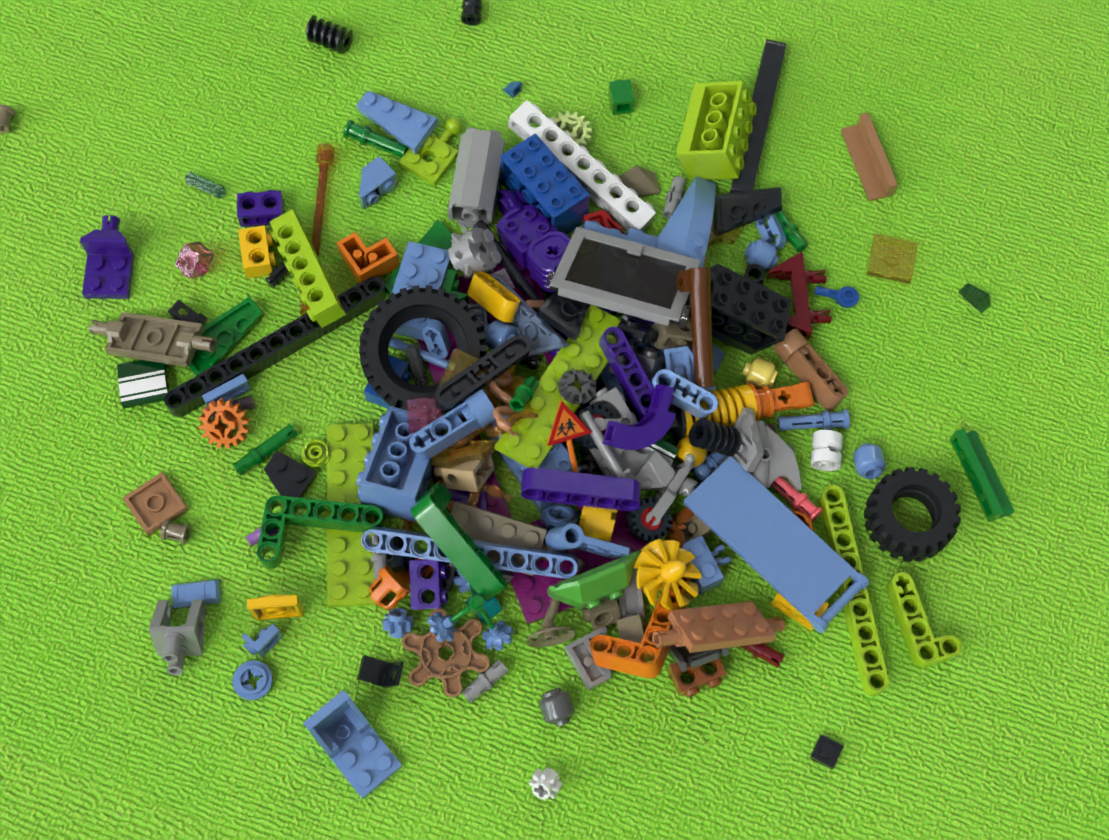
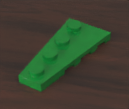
(228, 331)

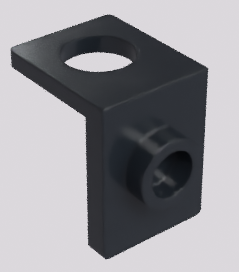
(379, 672)

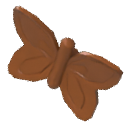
(677, 522)

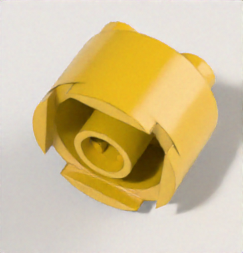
(598, 522)

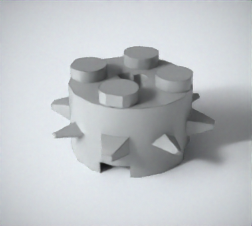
(474, 251)

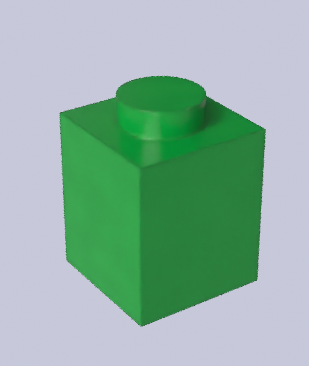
(621, 97)

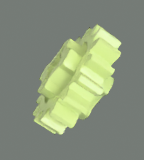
(575, 127)

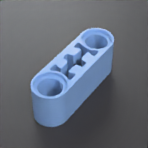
(691, 390)

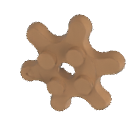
(448, 670)

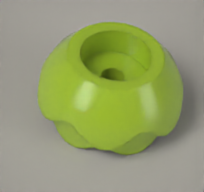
(311, 448)

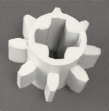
(545, 783)

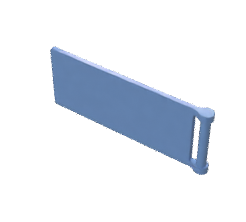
(774, 542)

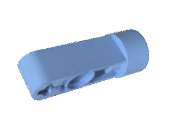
(476, 410)

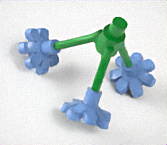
(444, 626)

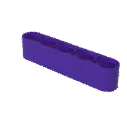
(623, 372)
(580, 489)

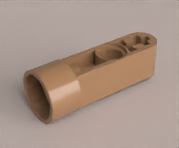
(810, 367)

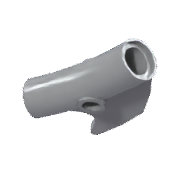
(777, 461)

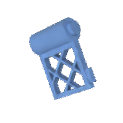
(572, 536)

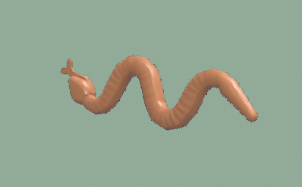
(501, 421)

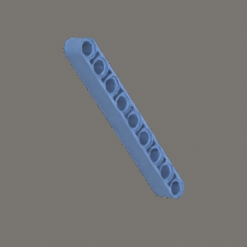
(506, 551)

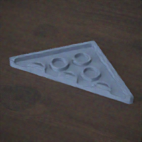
(528, 324)

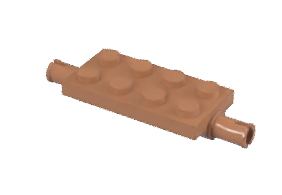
(718, 627)

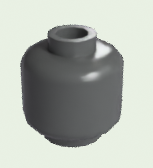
(556, 706)

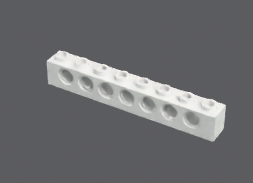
(599, 193)

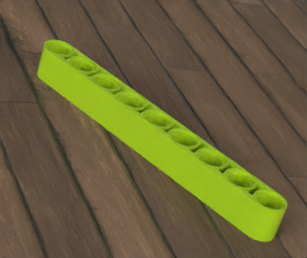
(861, 599)

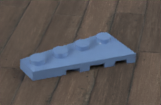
(403, 122)

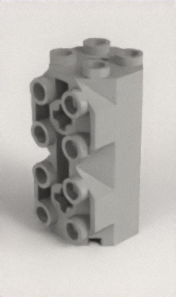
(476, 177)

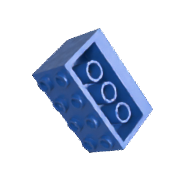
(545, 183)

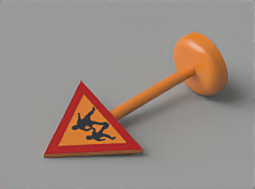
(565, 428)

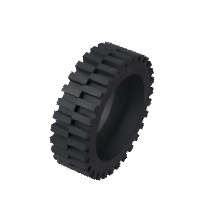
(395, 312)

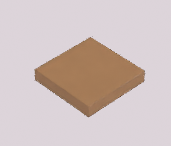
(155, 503)

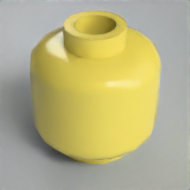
(760, 373)

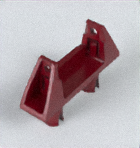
(795, 272)

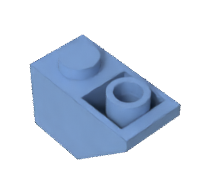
(375, 181)

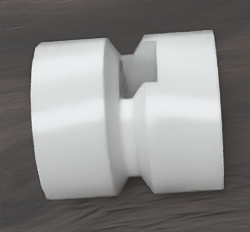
(826, 450)

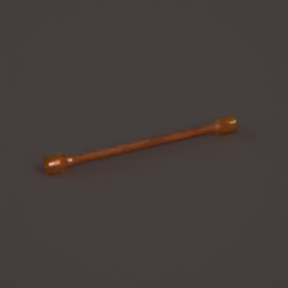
(324, 158)

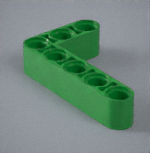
(309, 519)
(455, 543)

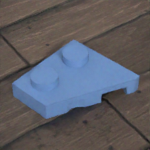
(681, 363)

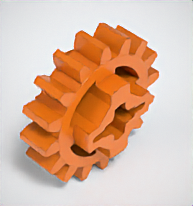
(230, 415)

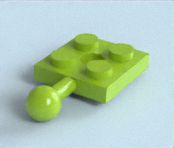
(443, 153)

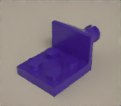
(108, 262)

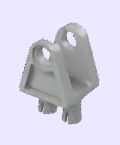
(181, 640)

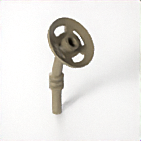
(550, 633)

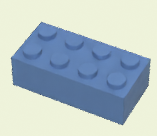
(422, 267)

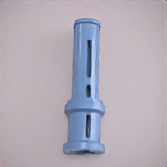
(824, 420)

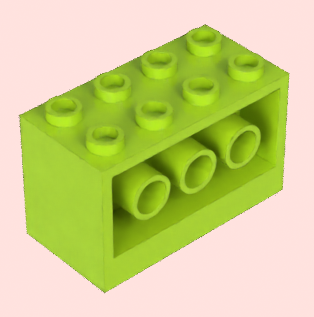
(716, 130)

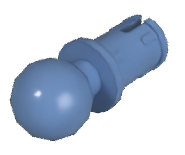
(711, 462)

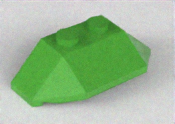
(596, 584)

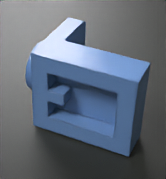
(266, 641)

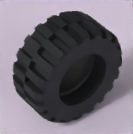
(925, 489)

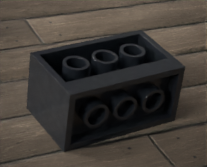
(746, 312)

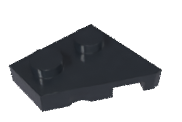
(289, 476)

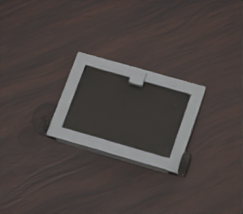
(623, 277)

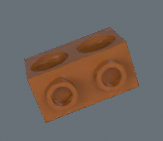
(699, 677)

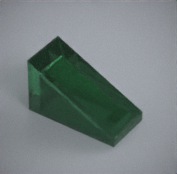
(976, 297)

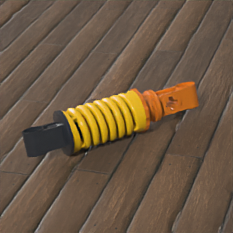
(733, 400)

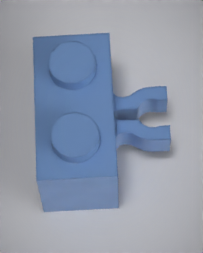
(706, 564)

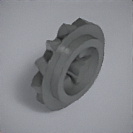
(571, 393)

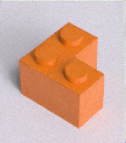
(369, 261)

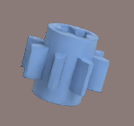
(397, 622)

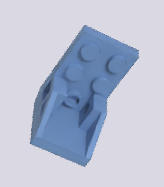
(352, 744)

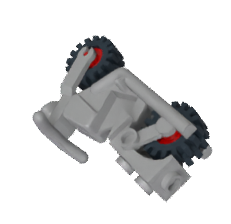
(651, 469)

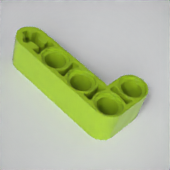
(918, 619)

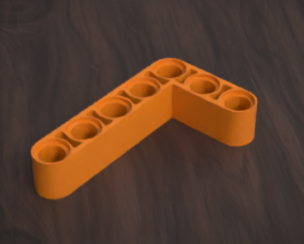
(637, 653)

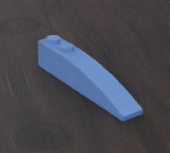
(691, 222)

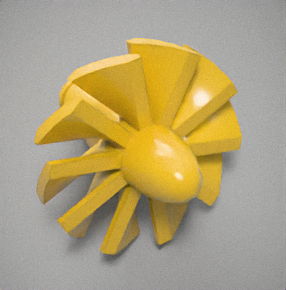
(661, 568)

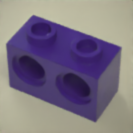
(260, 213)
(420, 584)

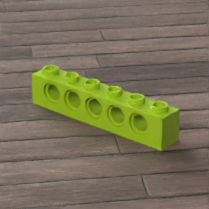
(307, 269)

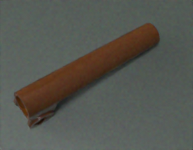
(699, 284)

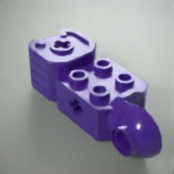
(529, 237)

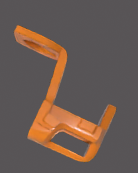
(392, 581)

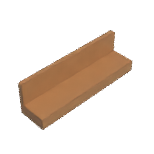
(869, 159)

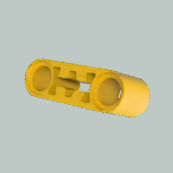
(493, 296)

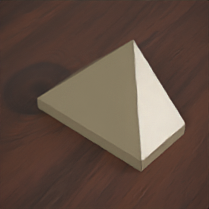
(641, 181)

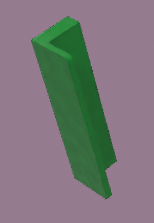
(981, 475)

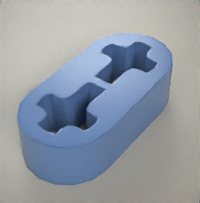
(774, 228)
(439, 343)

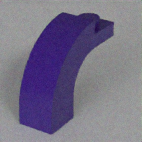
(649, 429)

